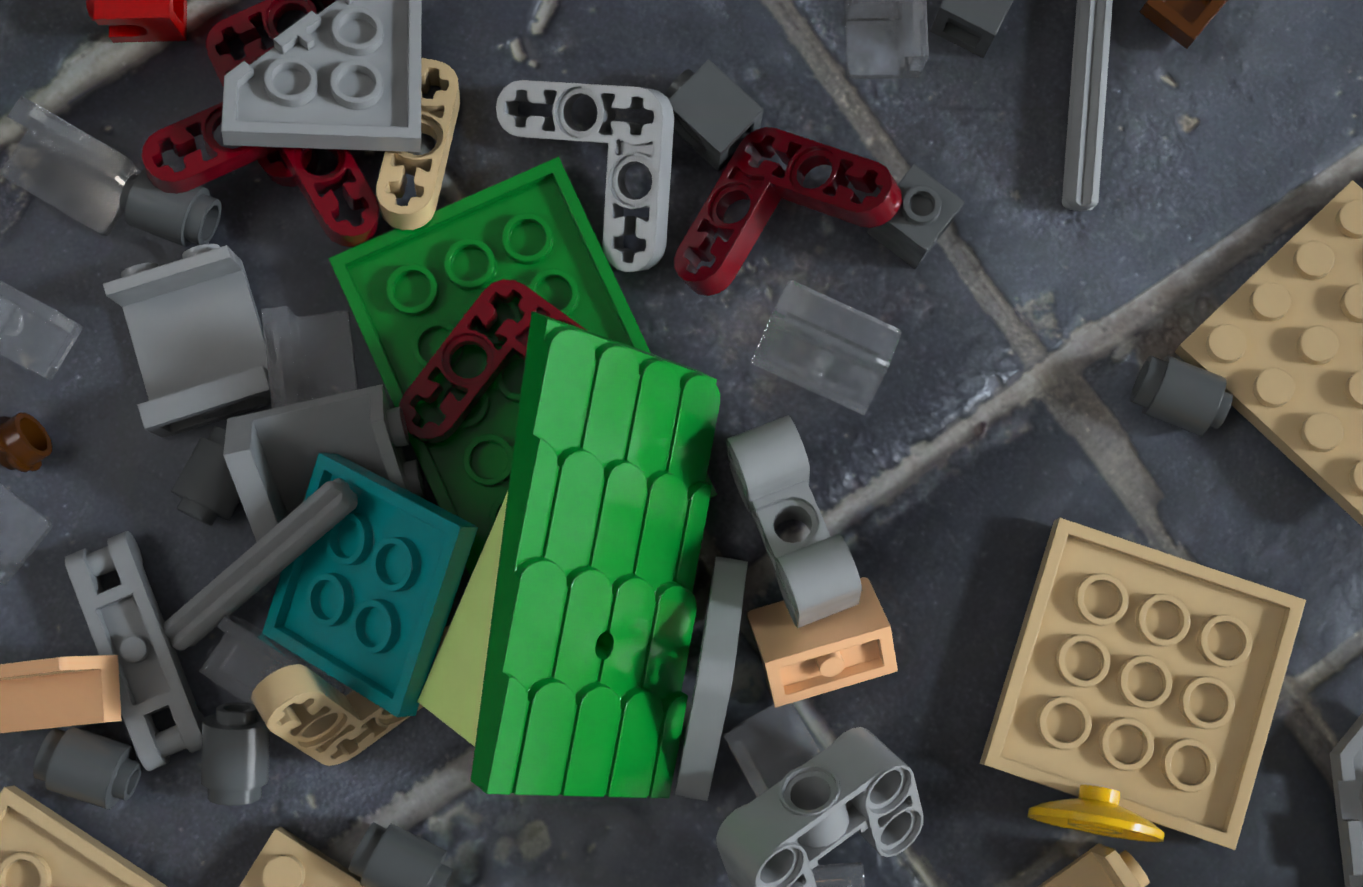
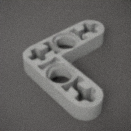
(626, 146)
(712, 679)

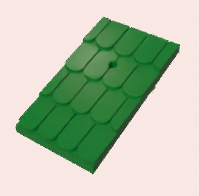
(583, 593)

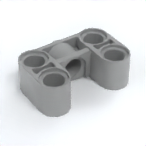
(773, 481)
(818, 806)

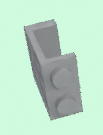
(194, 339)
(277, 449)

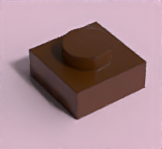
(1182, 18)

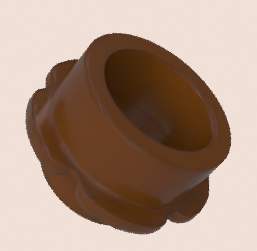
(23, 443)

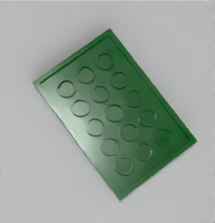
(421, 282)

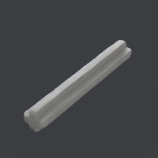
(1087, 105)
(260, 563)

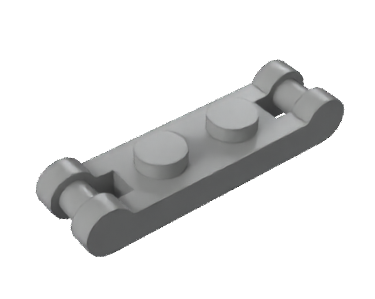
(130, 625)

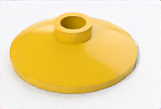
(1097, 813)

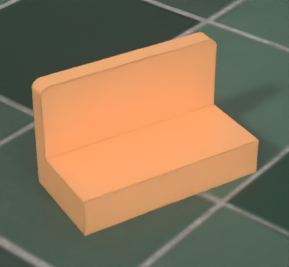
(825, 653)
(59, 693)

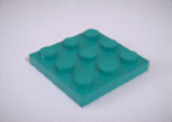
(373, 589)

